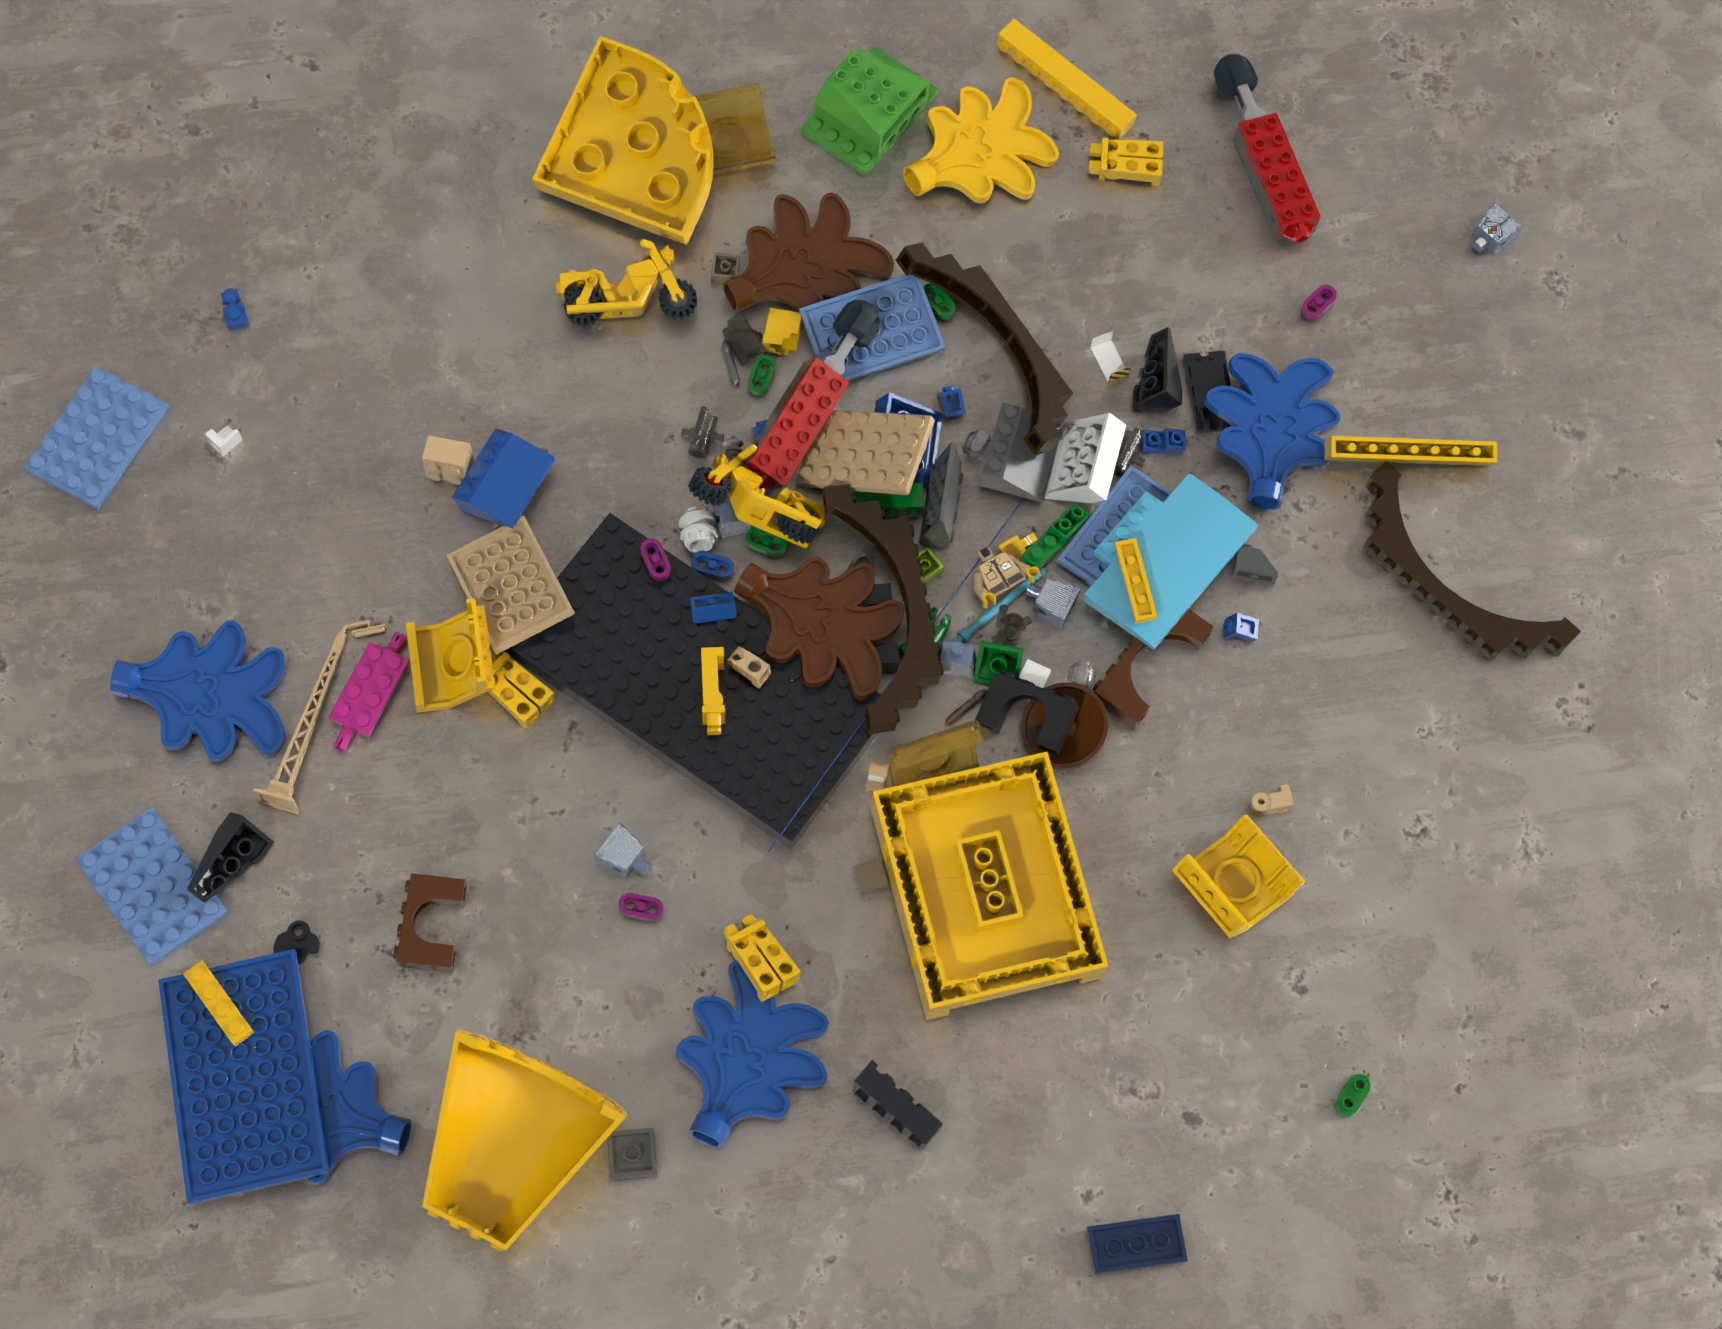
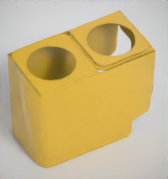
(781, 332)

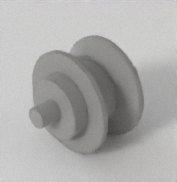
(733, 447)

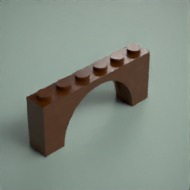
(1118, 689)

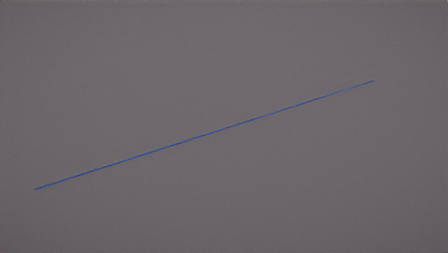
(787, 825)

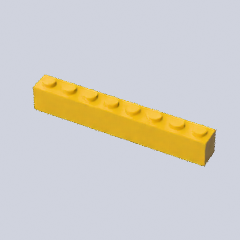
(1066, 79)
(1410, 450)

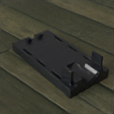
(1205, 374)

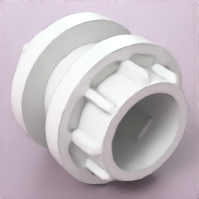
(698, 529)

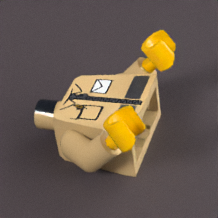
(999, 575)

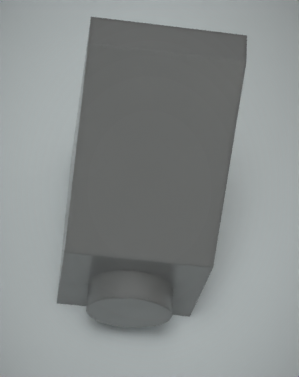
(1253, 565)

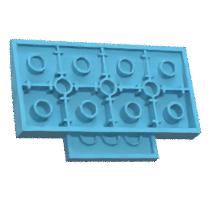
(1181, 550)

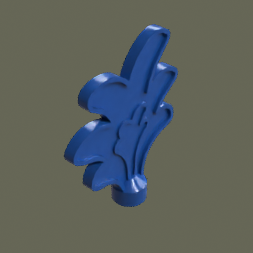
(1273, 422)
(208, 692)
(749, 1057)
(351, 1108)

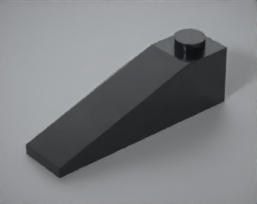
(1160, 378)
(230, 852)

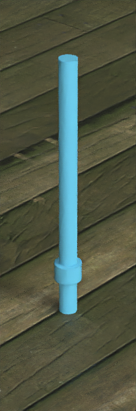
(966, 633)

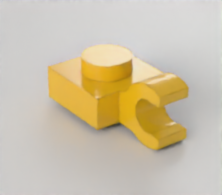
(1017, 546)

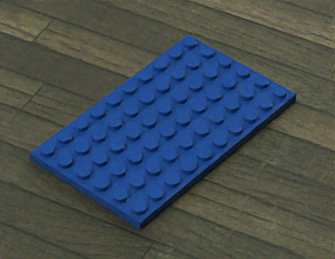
(248, 1109)

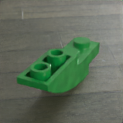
(1056, 536)

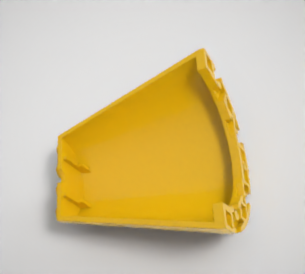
(509, 1138)

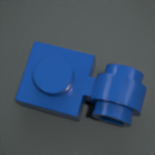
(234, 314)

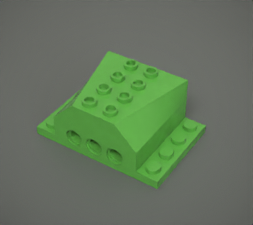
(867, 107)

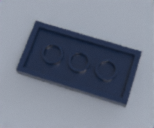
(1136, 1244)

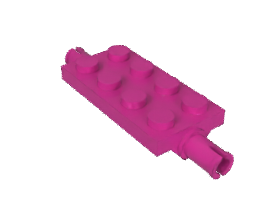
(368, 690)

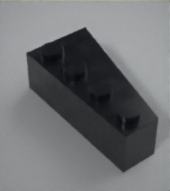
(896, 1106)

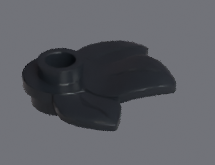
(302, 944)

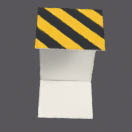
(1108, 357)

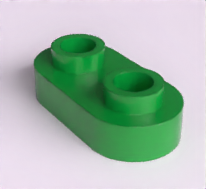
(939, 302)
(761, 376)
(766, 542)
(1353, 1094)

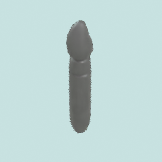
(727, 350)
(977, 697)

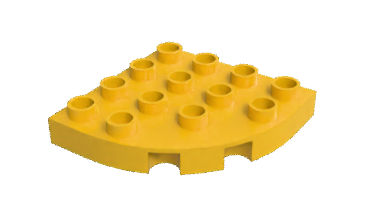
(631, 145)

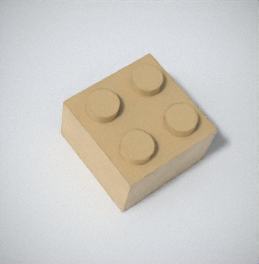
(447, 459)

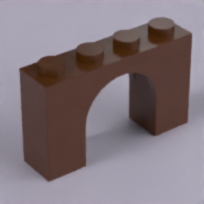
(422, 893)

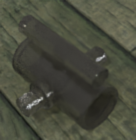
(743, 338)
(702, 434)
(1128, 452)
(1011, 627)

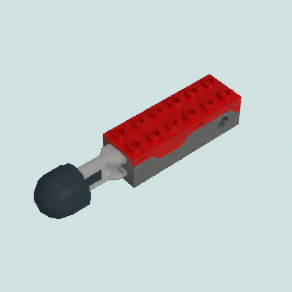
(1267, 155)
(810, 399)

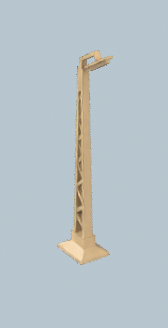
(278, 793)

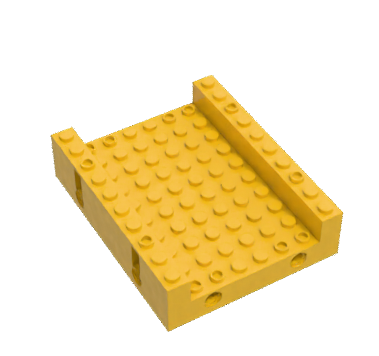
(987, 884)

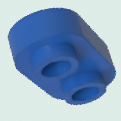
(713, 565)

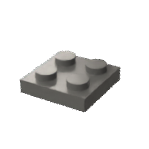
(632, 1153)

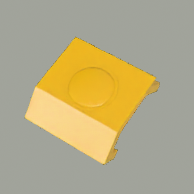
(451, 660)
(1239, 878)

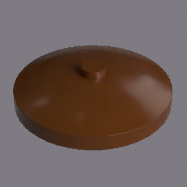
(1087, 732)

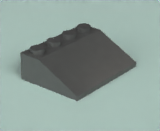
(1010, 462)
(942, 499)

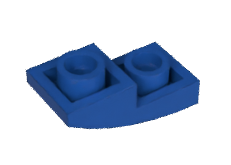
(1163, 441)

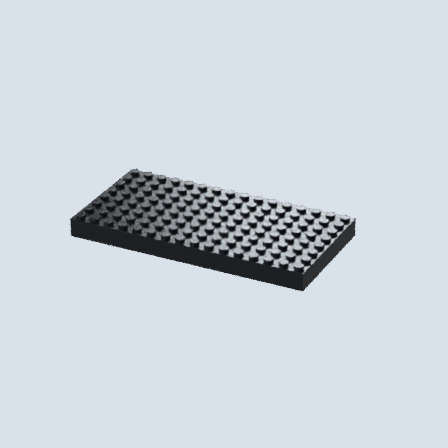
(639, 668)

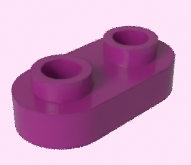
(1317, 303)
(655, 560)
(642, 905)

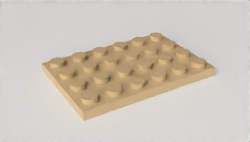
(867, 452)
(513, 582)

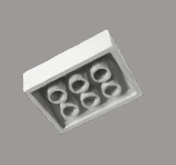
(1085, 459)

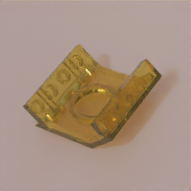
(737, 128)
(935, 754)

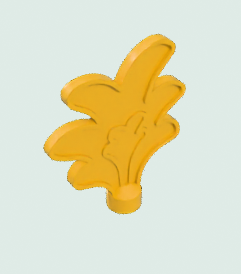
(983, 146)

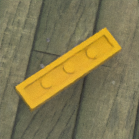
(1135, 581)
(218, 1003)

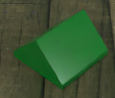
(997, 658)

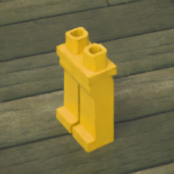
(1127, 160)
(519, 690)
(713, 709)
(761, 957)

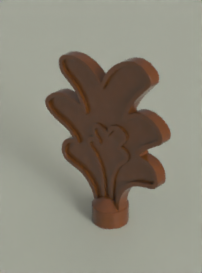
(803, 262)
(824, 621)

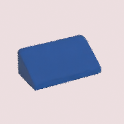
(713, 607)

